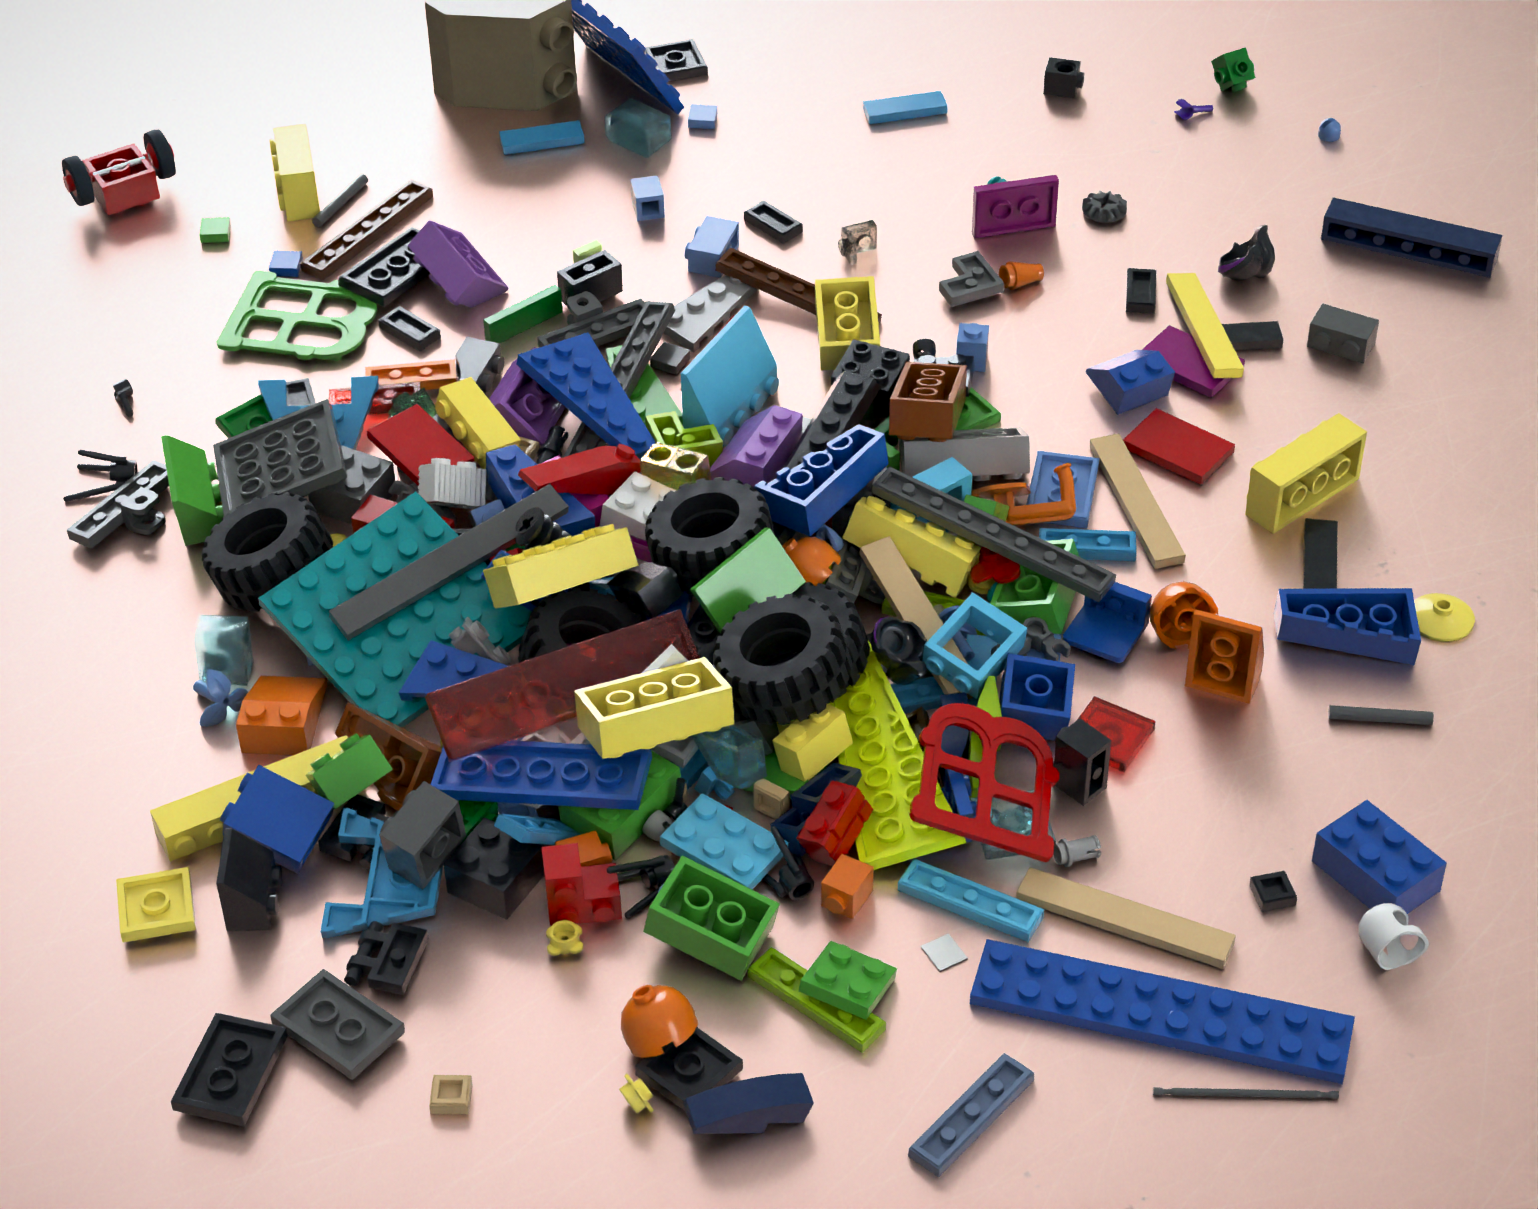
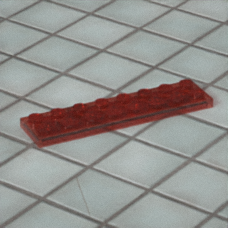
(542, 689)

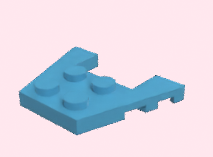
(348, 417)
(387, 894)

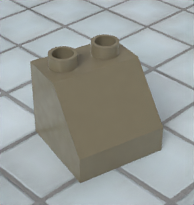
(501, 52)

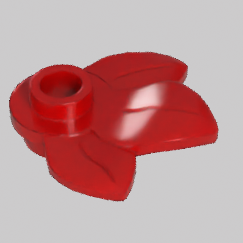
(994, 566)

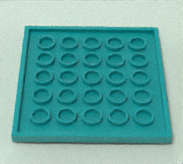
(379, 660)

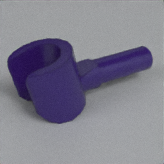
(1188, 110)

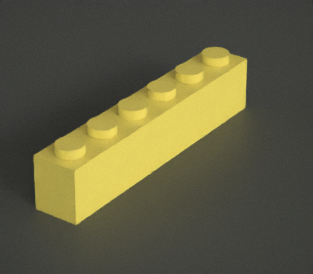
(195, 819)

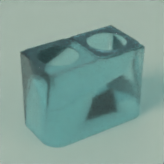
(638, 127)
(224, 646)

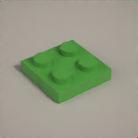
(848, 979)

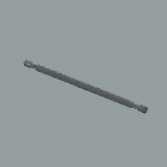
(1245, 1093)

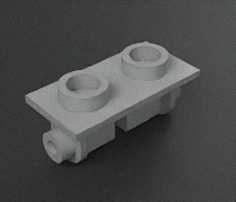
(475, 639)

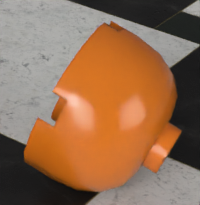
(812, 558)
(1174, 610)
(655, 1019)

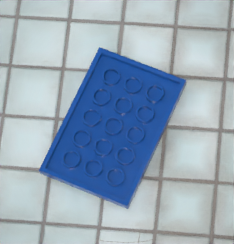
(623, 53)

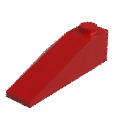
(586, 472)

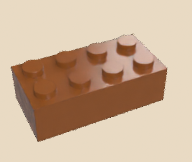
(927, 401)

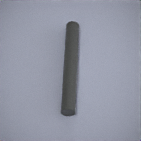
(342, 198)
(1380, 715)

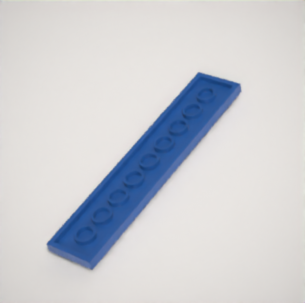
(1163, 1011)

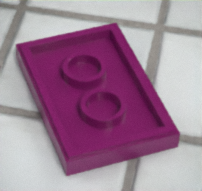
(1014, 206)
(1187, 361)

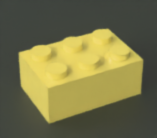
(294, 172)
(843, 313)

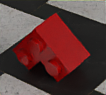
(579, 892)

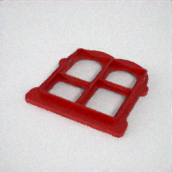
(992, 734)

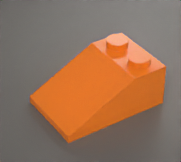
(1224, 656)
(280, 715)

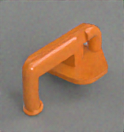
(1038, 512)

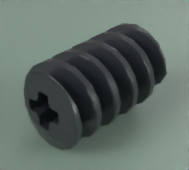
(537, 529)

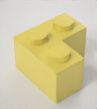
(812, 744)

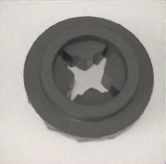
(1114, 210)

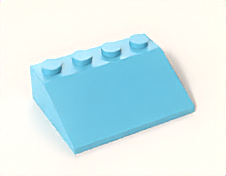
(729, 378)

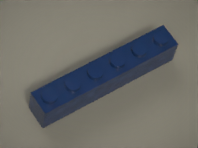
(1411, 237)

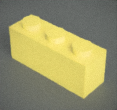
(474, 419)

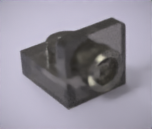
(857, 239)

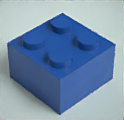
(1037, 693)

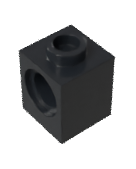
(1063, 77)

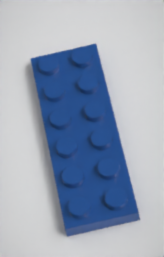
(546, 775)

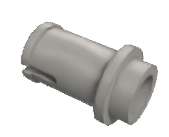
(1076, 850)

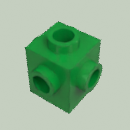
(1233, 70)

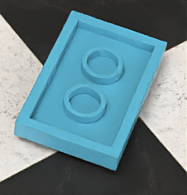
(723, 841)

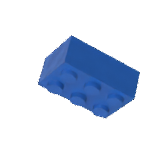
(1378, 859)

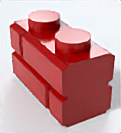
(834, 823)

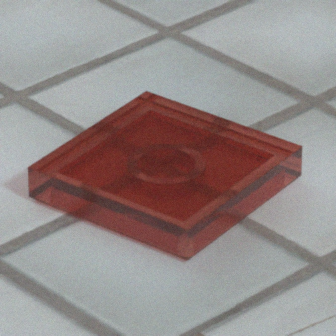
(1123, 727)

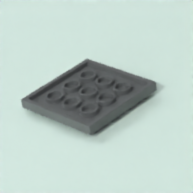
(281, 456)

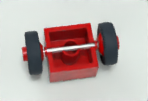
(122, 175)

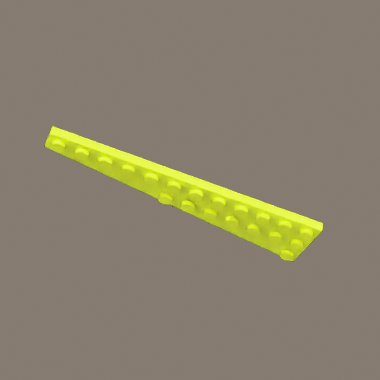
(890, 772)

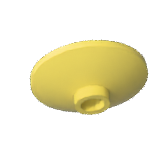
(1443, 617)

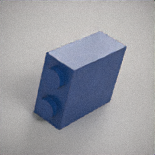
(279, 816)

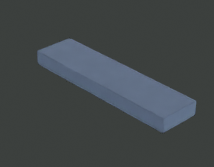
(971, 1114)

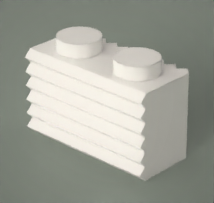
(452, 485)

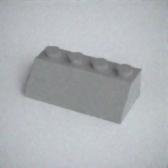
(978, 450)

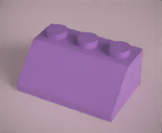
(456, 265)
(526, 404)
(760, 446)

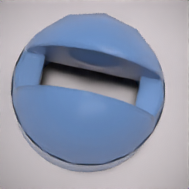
(1329, 130)

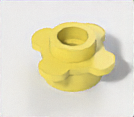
(564, 938)
(636, 1094)

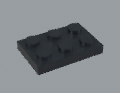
(229, 1069)

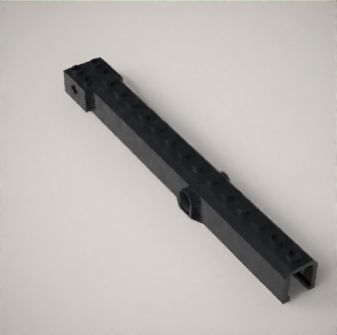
(857, 396)

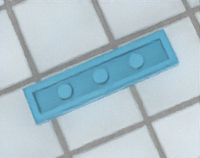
(971, 900)

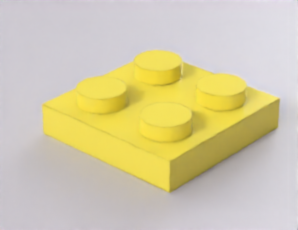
(155, 904)

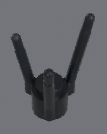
(120, 470)
(653, 874)
(793, 876)

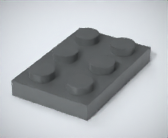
(338, 1024)

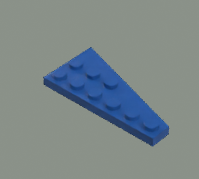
(588, 388)

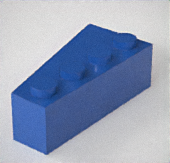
(825, 480)
(504, 481)
(1351, 620)

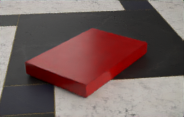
(414, 440)
(1179, 446)

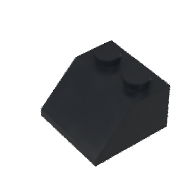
(247, 883)

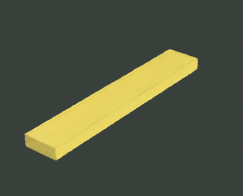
(1204, 325)

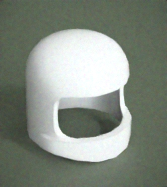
(1382, 928)

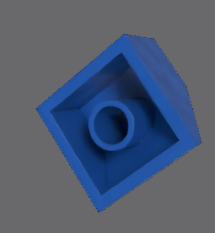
(1132, 379)

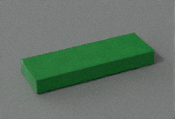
(523, 315)

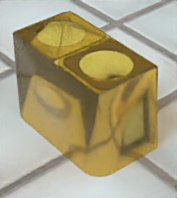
(674, 465)

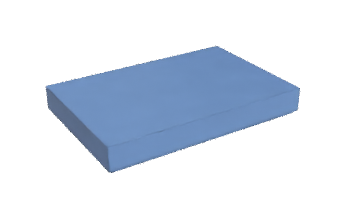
(1046, 485)

